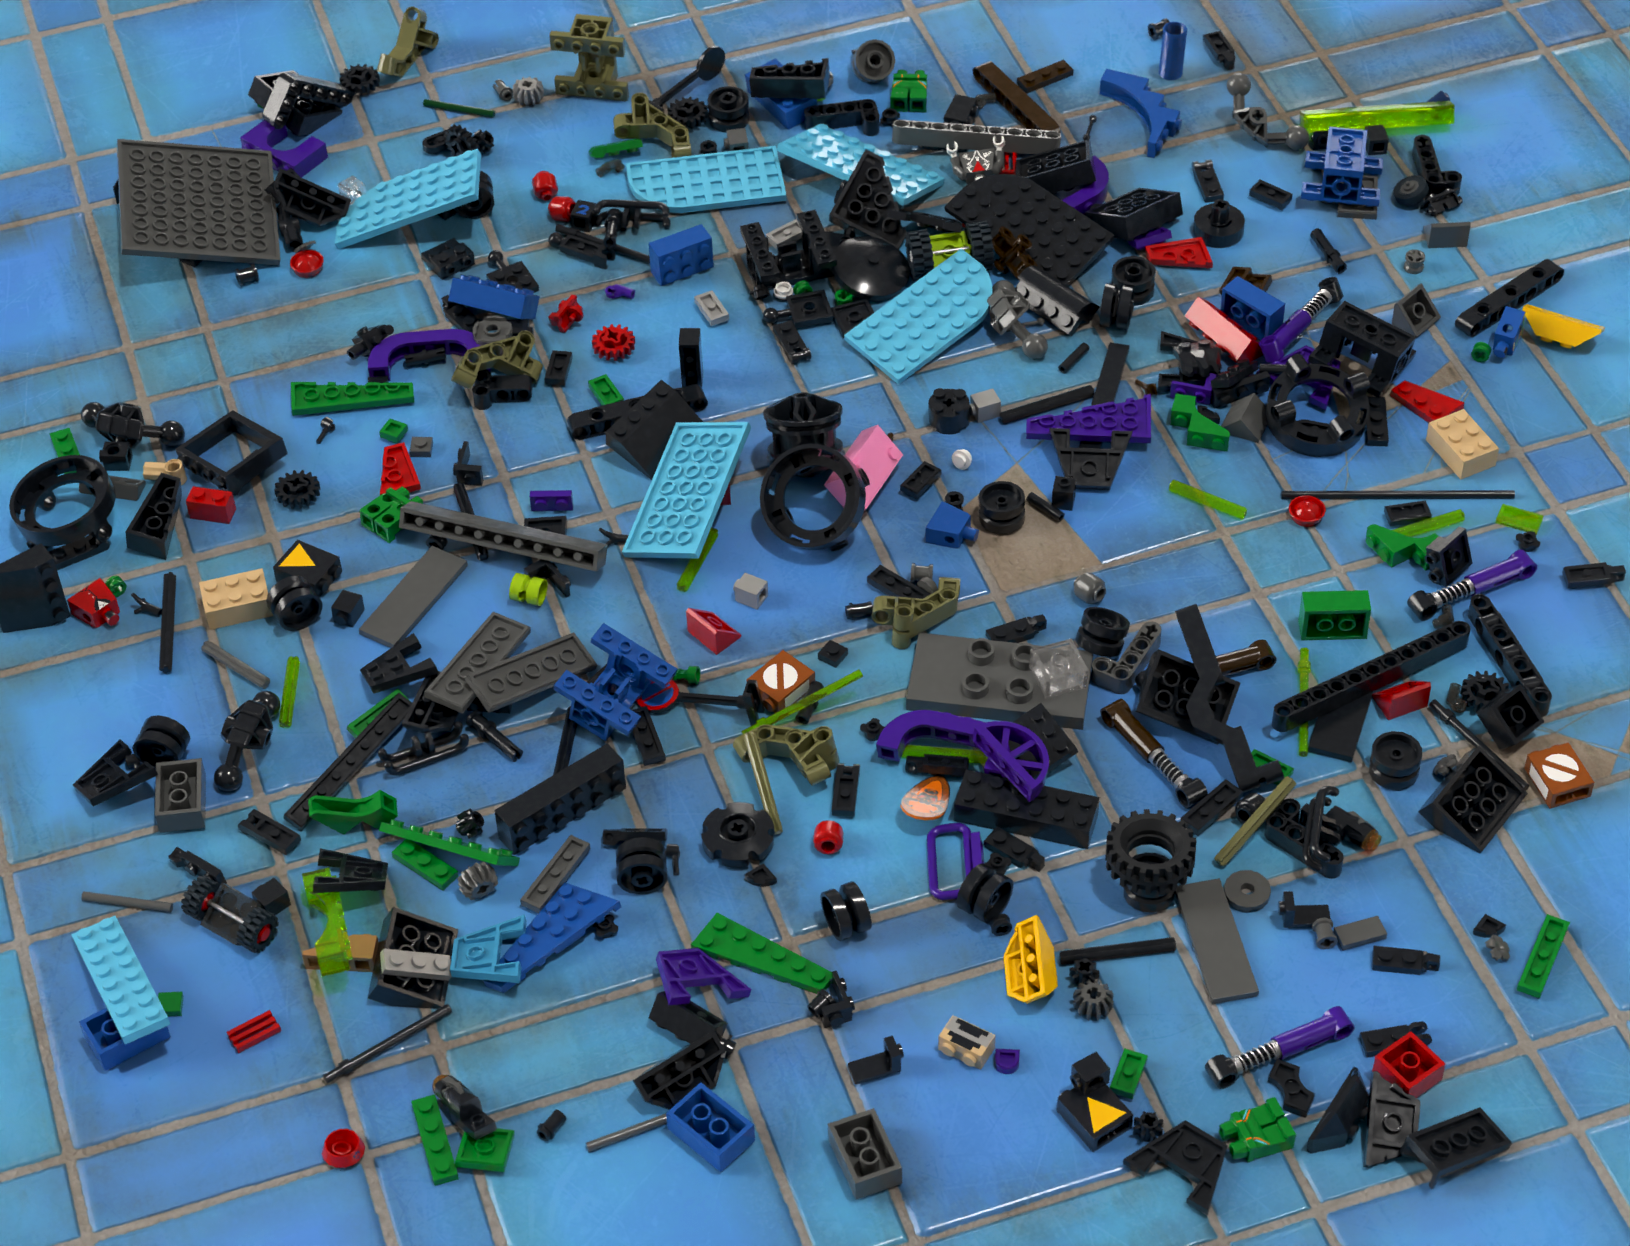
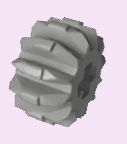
(528, 91)

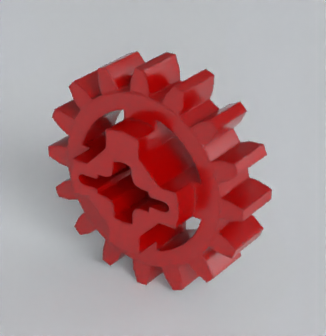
(613, 342)

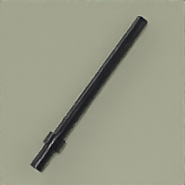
(619, 249)
(1448, 717)
(347, 1066)

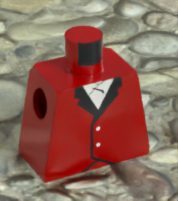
(95, 605)

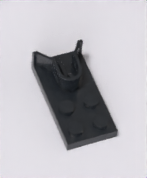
(1455, 1143)

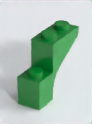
(1201, 430)
(1396, 547)
(346, 813)

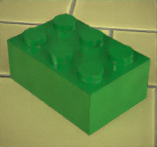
(1334, 615)

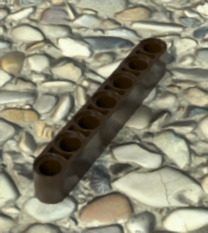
(1013, 98)

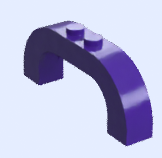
(1092, 194)
(394, 347)
(929, 725)

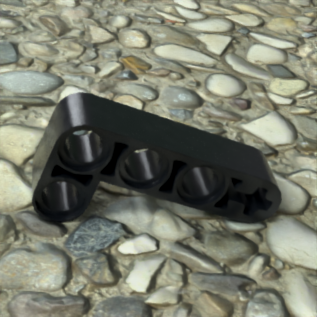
(845, 114)
(1428, 167)
(1287, 834)

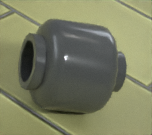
(1089, 588)

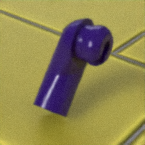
(618, 291)

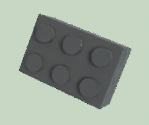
(180, 795)
(865, 1153)

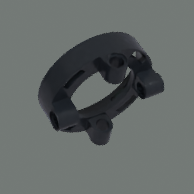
(1341, 433)
(800, 461)
(36, 491)

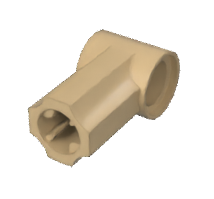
(173, 467)

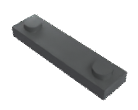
(555, 873)

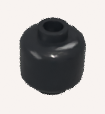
(1247, 806)

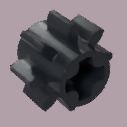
(484, 140)
(469, 823)
(1082, 971)
(1148, 1126)

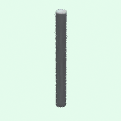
(127, 901)
(626, 1132)

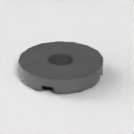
(500, 324)
(1247, 880)

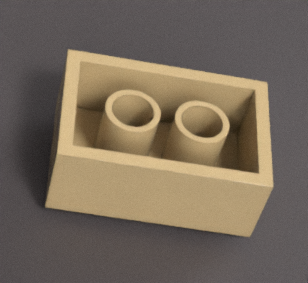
(1462, 444)
(235, 599)

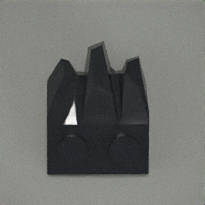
(1197, 358)

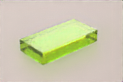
(1519, 519)

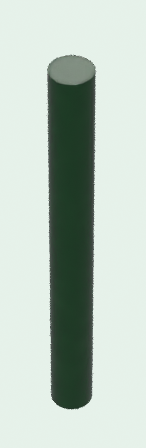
(459, 108)

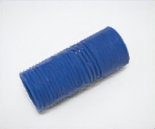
(1172, 50)

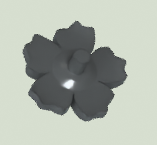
(305, 246)
(1445, 765)
(1500, 949)

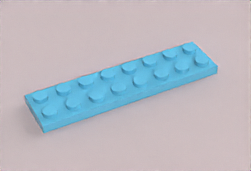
(120, 980)

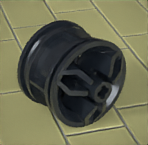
(801, 421)

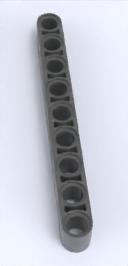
(973, 136)

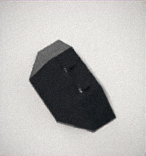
(309, 200)
(428, 715)
(682, 1071)
(1342, 1116)

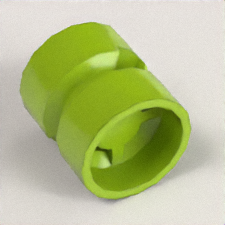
(528, 589)

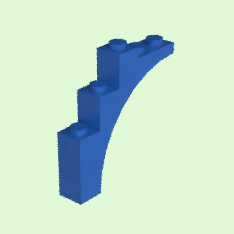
(1149, 105)

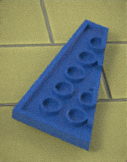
(555, 928)

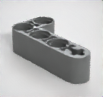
(1121, 675)

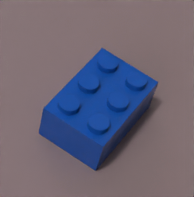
(681, 255)
(1252, 308)
(107, 1043)
(710, 1127)

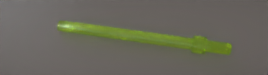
(1304, 669)
(806, 701)

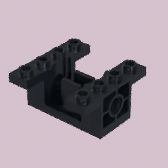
(789, 265)
(1369, 337)

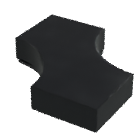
(1296, 1097)

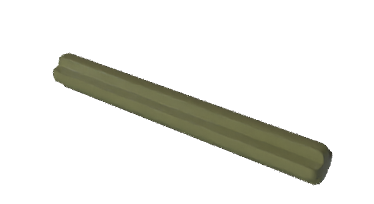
(762, 779)
(1255, 821)

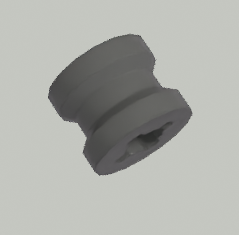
(1414, 261)

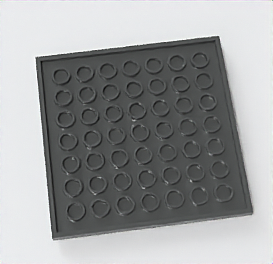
(196, 202)

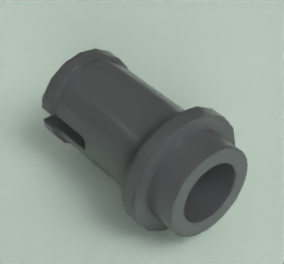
(505, 92)

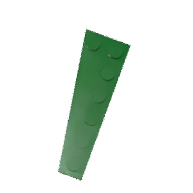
(313, 398)
(452, 844)
(747, 948)

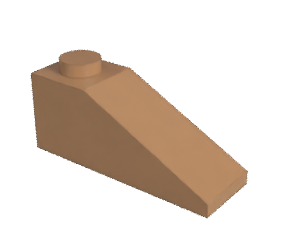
(363, 952)

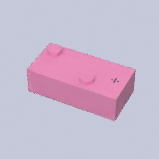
(875, 455)

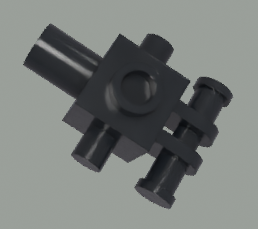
(367, 339)

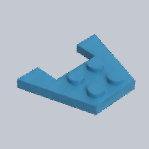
(479, 953)

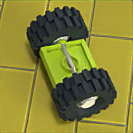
(928, 251)

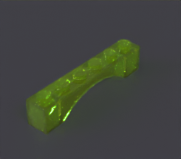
(332, 946)

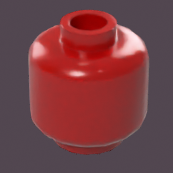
(544, 185)
(561, 208)
(828, 837)

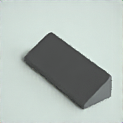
(125, 487)

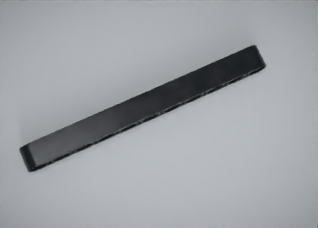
(1370, 676)

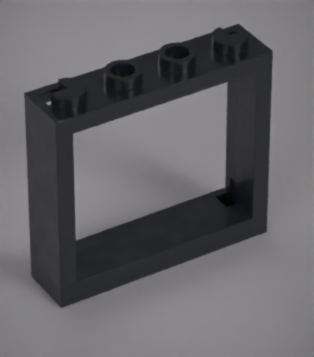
(271, 451)

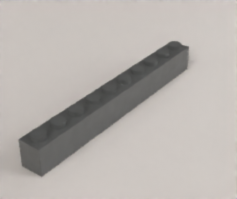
(503, 536)

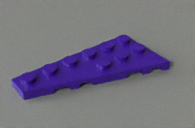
(1098, 422)

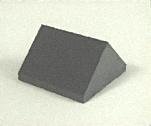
(1447, 234)
(1415, 311)
(1246, 418)

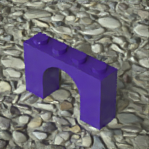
(300, 159)

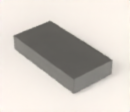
(1360, 933)

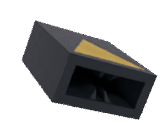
(310, 562)
(1095, 1117)

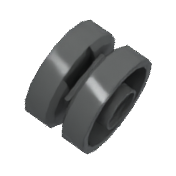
(883, 58)

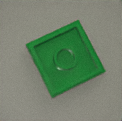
(487, 1152)

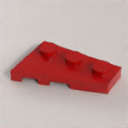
(1180, 253)
(1425, 402)
(398, 469)

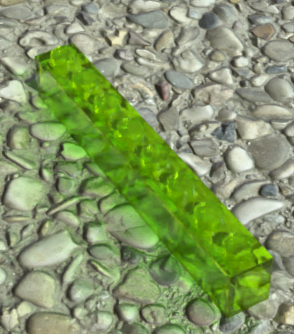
(1388, 115)

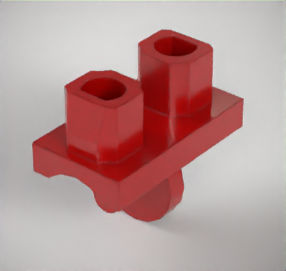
(568, 312)

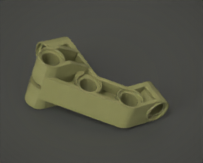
(410, 44)
(650, 122)
(511, 359)
(916, 615)
(811, 751)

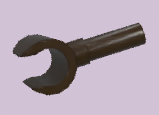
(1149, 388)

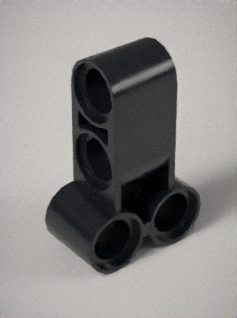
(500, 389)

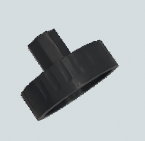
(1211, 224)

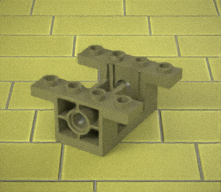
(597, 53)

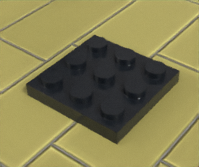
(1054, 738)

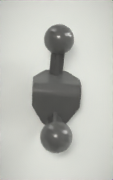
(1254, 119)
(1005, 309)

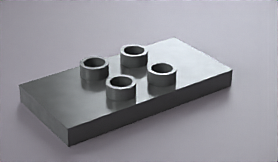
(986, 681)

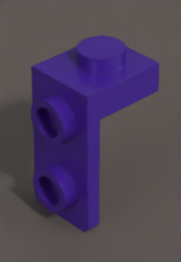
(1202, 393)

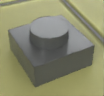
(421, 446)

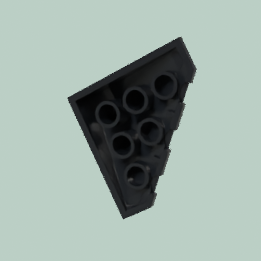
(866, 202)

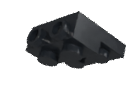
(449, 258)
(1448, 557)

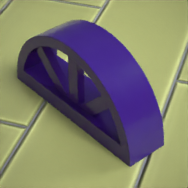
(986, 737)

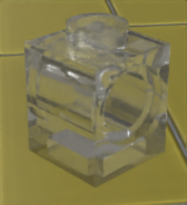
(352, 188)

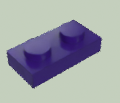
(1154, 236)
(551, 500)

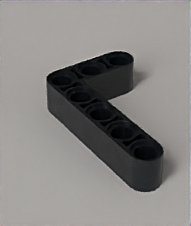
(291, 86)

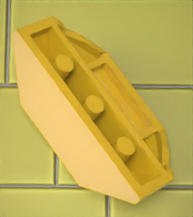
(1559, 327)
(1030, 962)

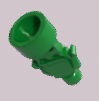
(691, 674)

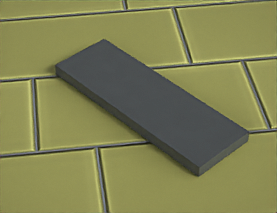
(413, 597)
(488, 645)
(530, 672)
(1216, 941)

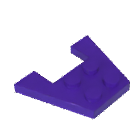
(1323, 391)
(692, 969)

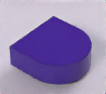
(1007, 1060)

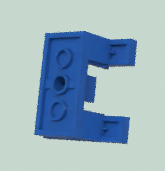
(1344, 163)
(627, 675)

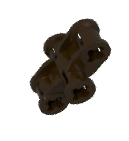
(1012, 252)

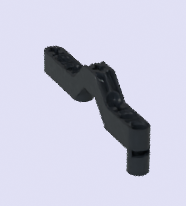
(1200, 714)

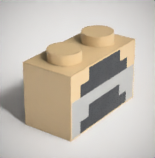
(966, 1042)

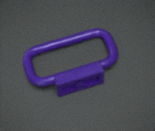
(972, 855)

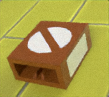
(782, 681)
(1559, 775)

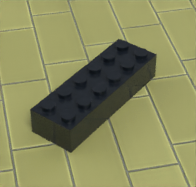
(560, 799)
(1051, 816)

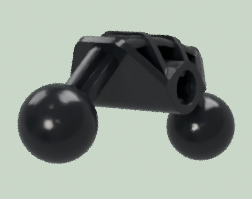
(126, 424)
(248, 729)

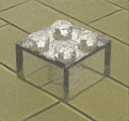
(1058, 668)

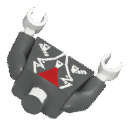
(977, 164)

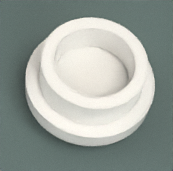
(782, 290)
(961, 459)

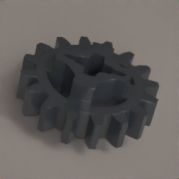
(360, 79)
(688, 112)
(459, 140)
(297, 489)
(1481, 689)

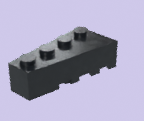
(791, 80)
(155, 520)

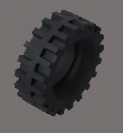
(1150, 830)

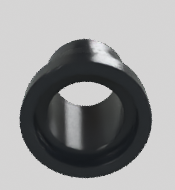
(821, 1000)

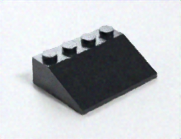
(306, 114)
(1060, 167)
(1137, 212)
(647, 426)
(31, 592)
(1168, 688)
(1473, 800)
(417, 934)

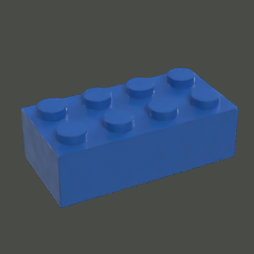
(786, 110)
(494, 297)

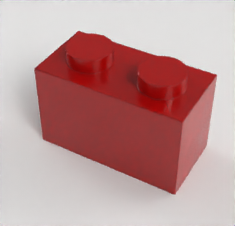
(211, 505)

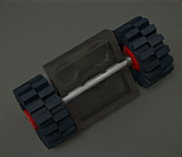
(230, 914)

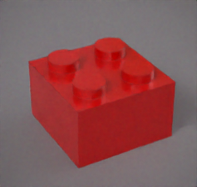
(1410, 1065)

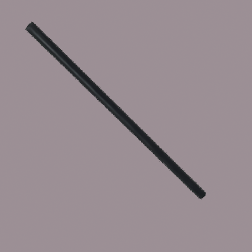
(1424, 494)

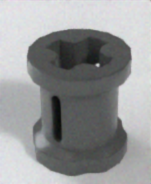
(919, 572)
(1324, 932)

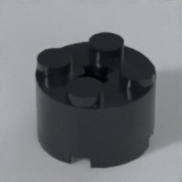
(949, 410)

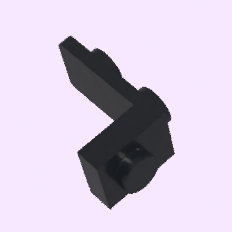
(467, 473)
(546, 569)
(1300, 915)
(839, 1012)
(878, 1064)

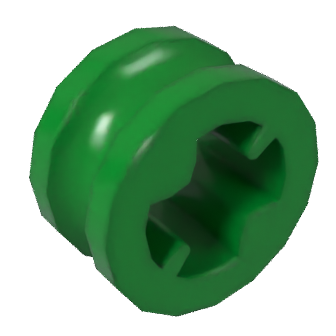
(802, 287)
(843, 294)
(1485, 351)
(119, 583)

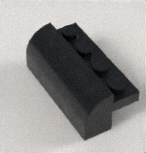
(1055, 300)

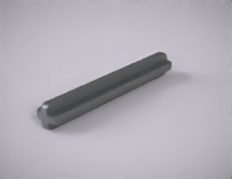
(235, 664)

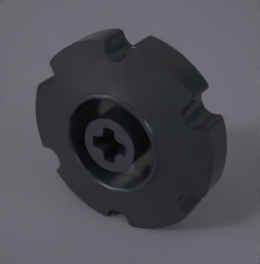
(738, 834)

